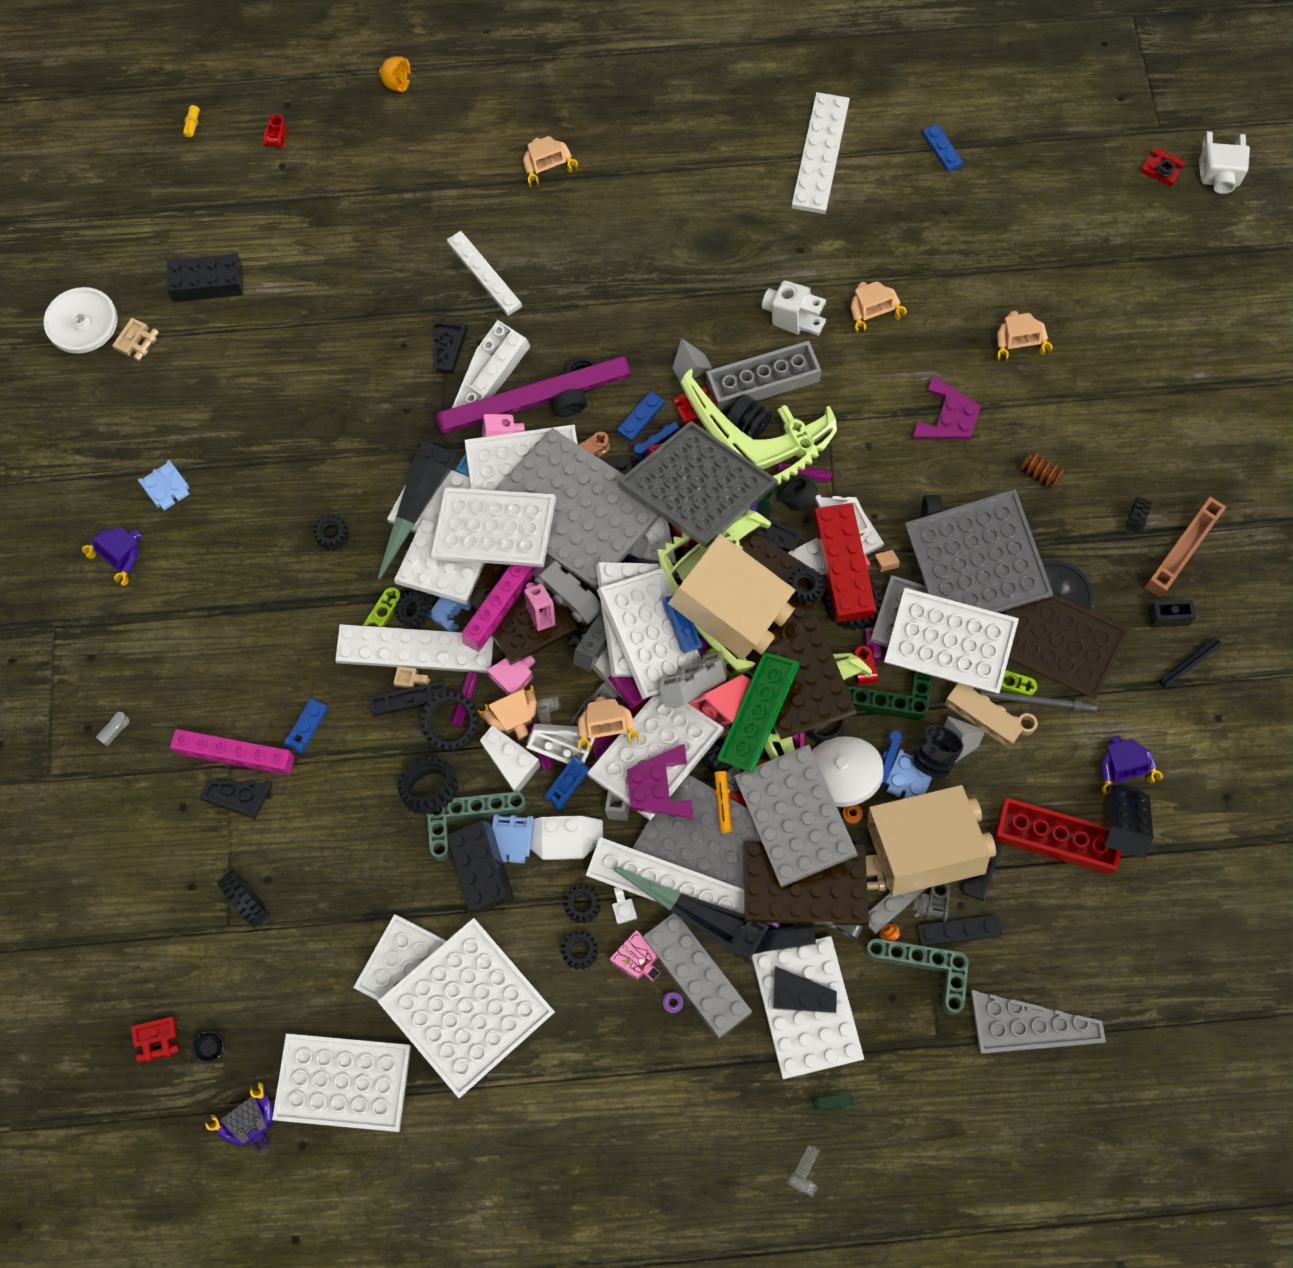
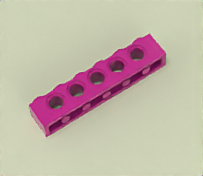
(496, 606)
(232, 752)

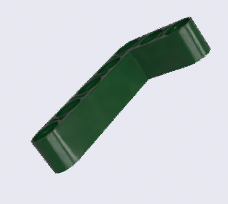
(890, 699)

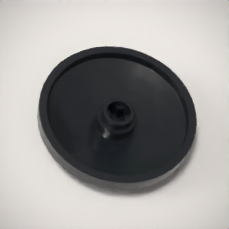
(1069, 583)

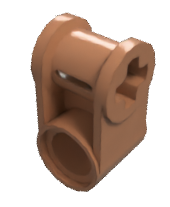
(596, 446)

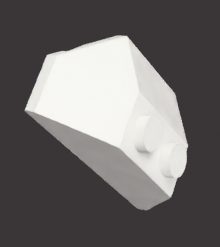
(565, 837)

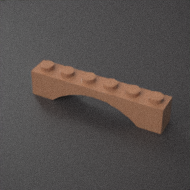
(1185, 547)

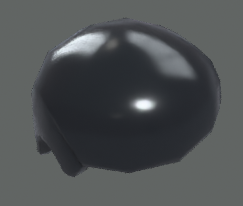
(208, 1046)

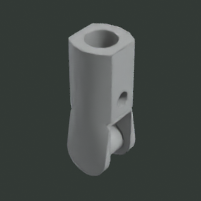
(113, 728)

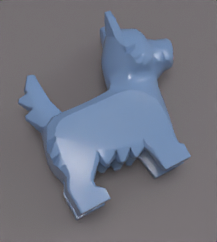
(446, 609)

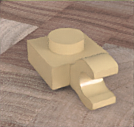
(408, 677)

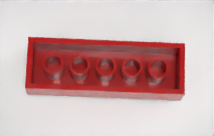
(844, 562)
(1055, 836)

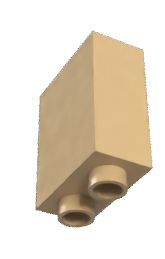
(734, 598)
(929, 840)

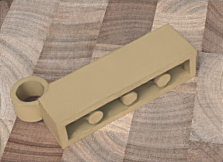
(988, 716)

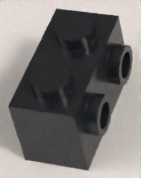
(1171, 613)

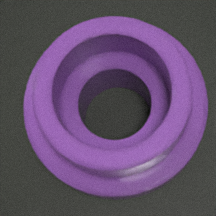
(673, 995)

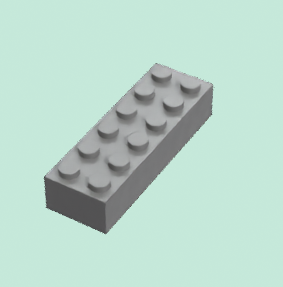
(764, 375)
(697, 976)

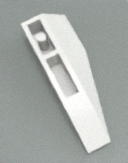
(492, 364)

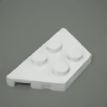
(863, 524)

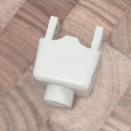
(1223, 163)
(794, 308)

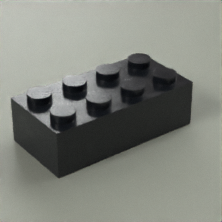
(205, 277)
(1127, 820)
(480, 867)

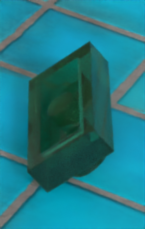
(767, 502)

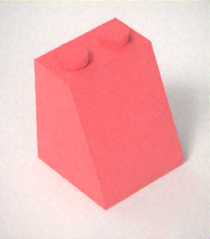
(723, 700)

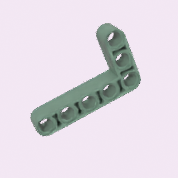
(467, 813)
(927, 963)

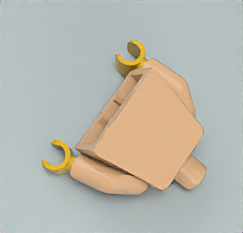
(546, 154)
(872, 301)
(1021, 331)
(512, 712)
(605, 719)

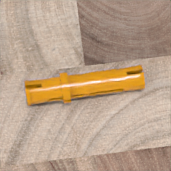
(722, 793)

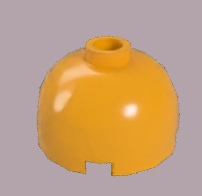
(394, 73)

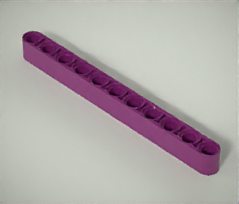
(532, 394)

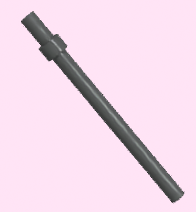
(1075, 705)

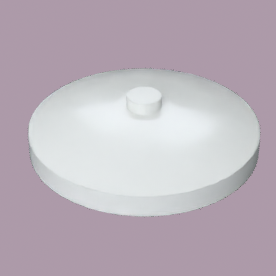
(80, 320)
(849, 769)

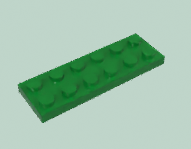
(758, 712)

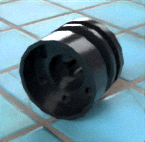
(746, 417)
(937, 751)

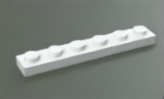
(484, 273)

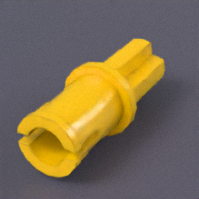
(191, 121)

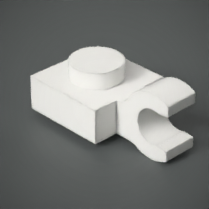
(623, 909)

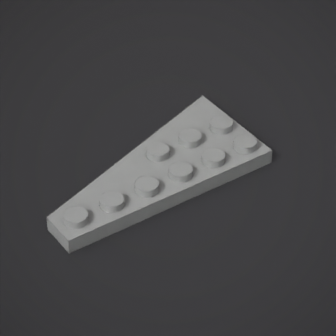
(1020, 1026)

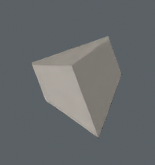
(690, 358)
(969, 734)

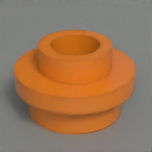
(852, 819)
(889, 932)

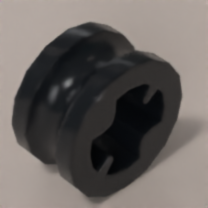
(1170, 166)

